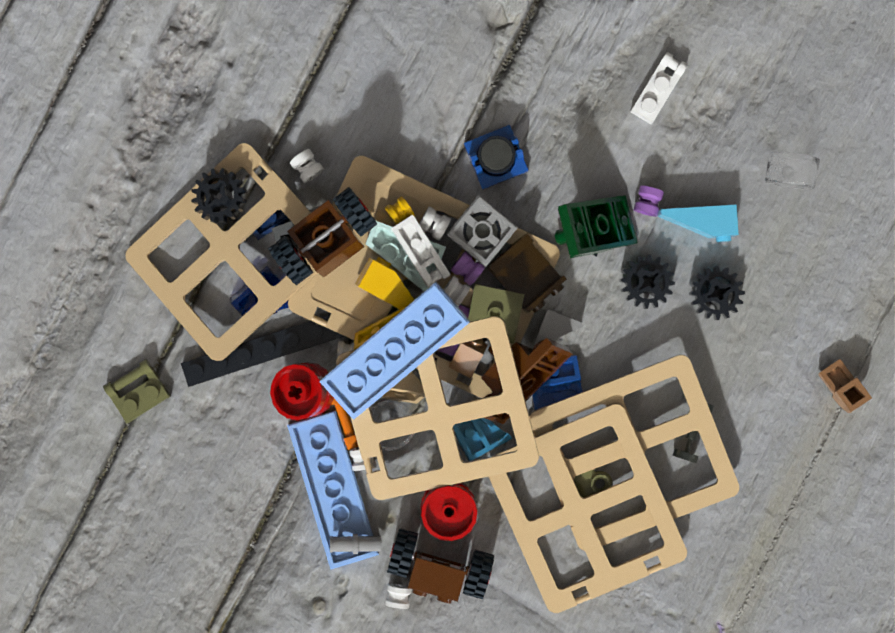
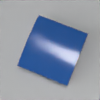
(560, 385)

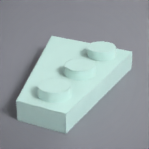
(385, 244)

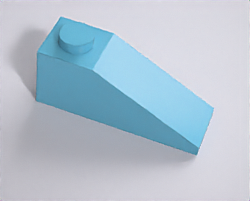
(708, 221)

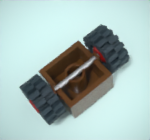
(324, 238)
(439, 575)

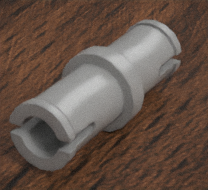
(355, 544)

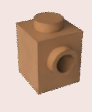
(468, 357)

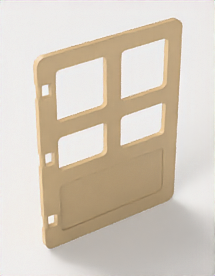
(356, 308)

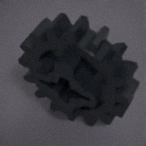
(225, 186)
(639, 273)
(713, 283)

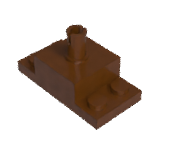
(533, 367)

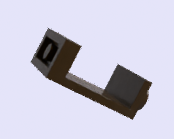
(527, 272)

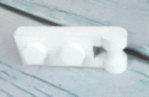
(658, 89)
(420, 250)

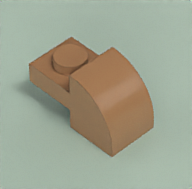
(846, 389)

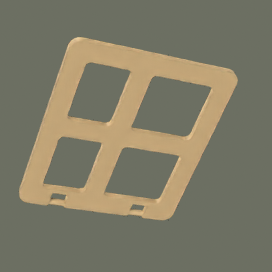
(223, 247)
(442, 417)
(697, 419)
(579, 509)

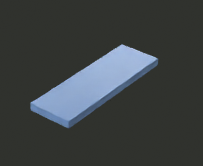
(395, 350)
(330, 484)

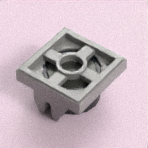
(481, 231)

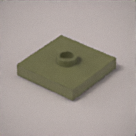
(497, 302)

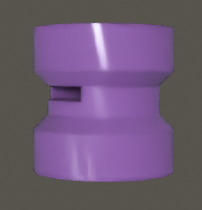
(648, 201)
(468, 268)

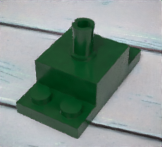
(595, 226)

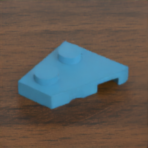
(479, 437)

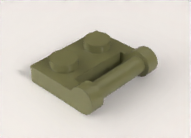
(141, 398)

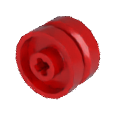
(299, 393)
(450, 524)

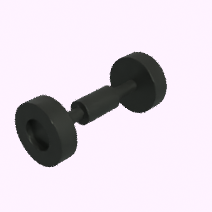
(691, 436)

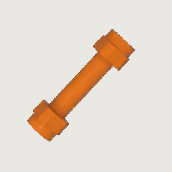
(350, 440)

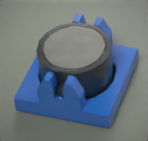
(496, 156)

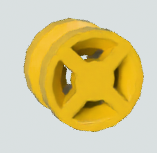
(399, 210)

